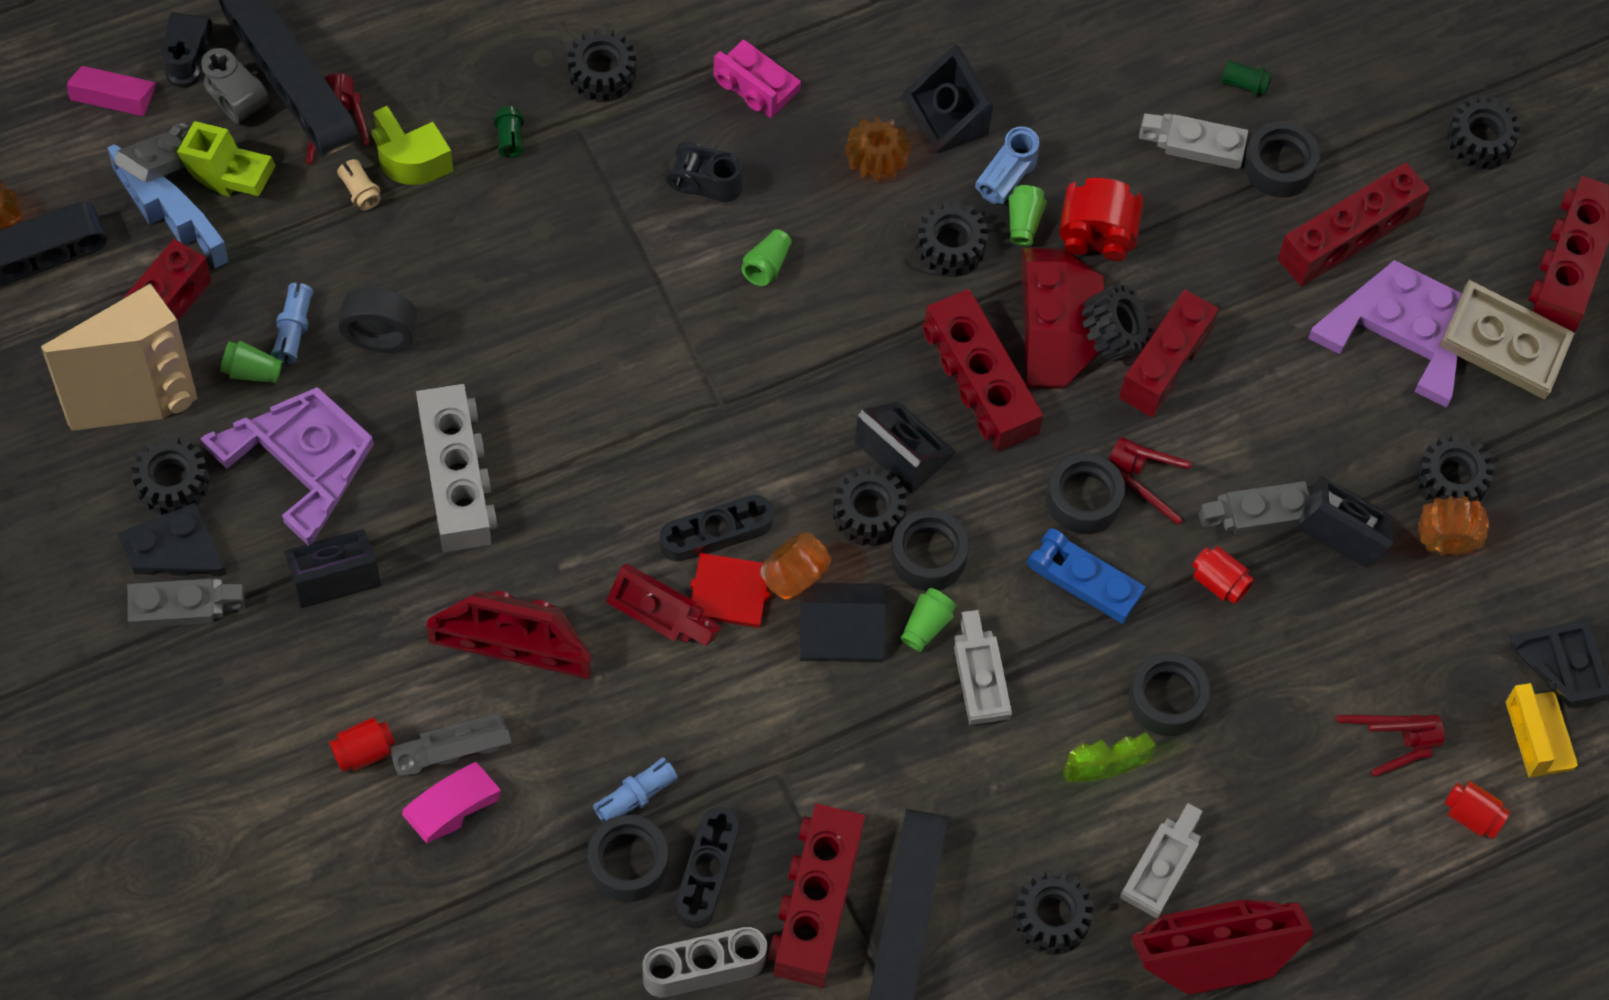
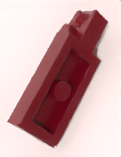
(660, 607)

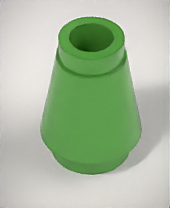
(1025, 213)
(766, 258)
(249, 363)
(928, 618)

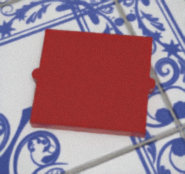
(730, 590)

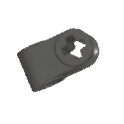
(232, 85)

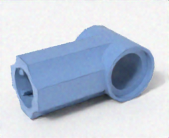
(1009, 166)

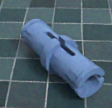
(292, 322)
(636, 791)

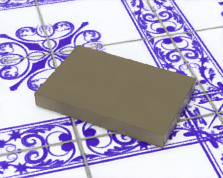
(1506, 339)

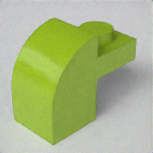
(412, 156)
(219, 165)

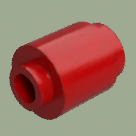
(1222, 574)
(362, 745)
(1476, 809)

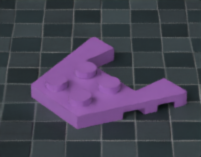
(1405, 310)
(312, 441)

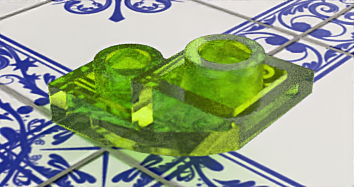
(1098, 762)

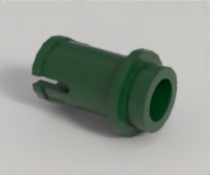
(1246, 77)
(509, 125)

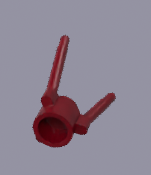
(344, 89)
(1132, 458)
(1417, 732)

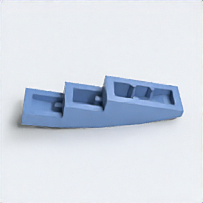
(164, 200)

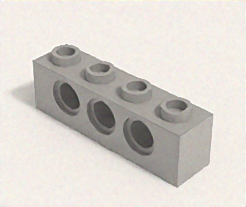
(457, 525)

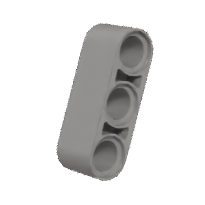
(719, 946)

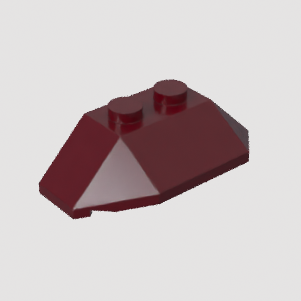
(1053, 319)
(513, 632)
(1222, 943)

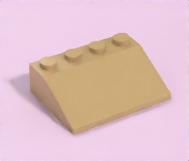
(122, 365)

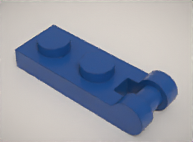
(1086, 576)

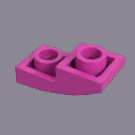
(447, 802)

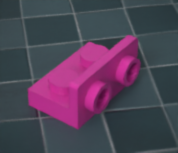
(755, 78)

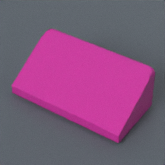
(110, 90)

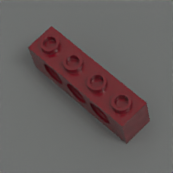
(1353, 224)
(177, 277)
(1568, 303)
(963, 318)
(810, 960)

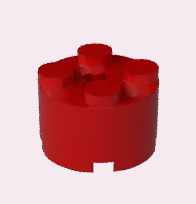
(1101, 218)

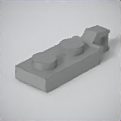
(1196, 139)
(981, 672)
(1163, 863)

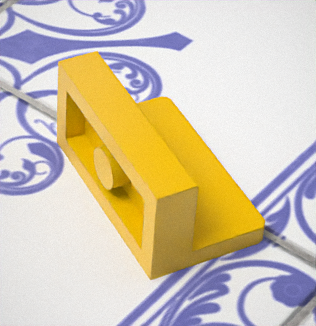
(1540, 732)

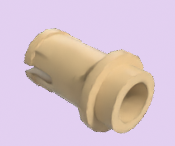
(363, 191)

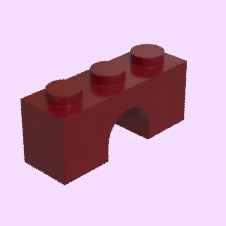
(1163, 357)

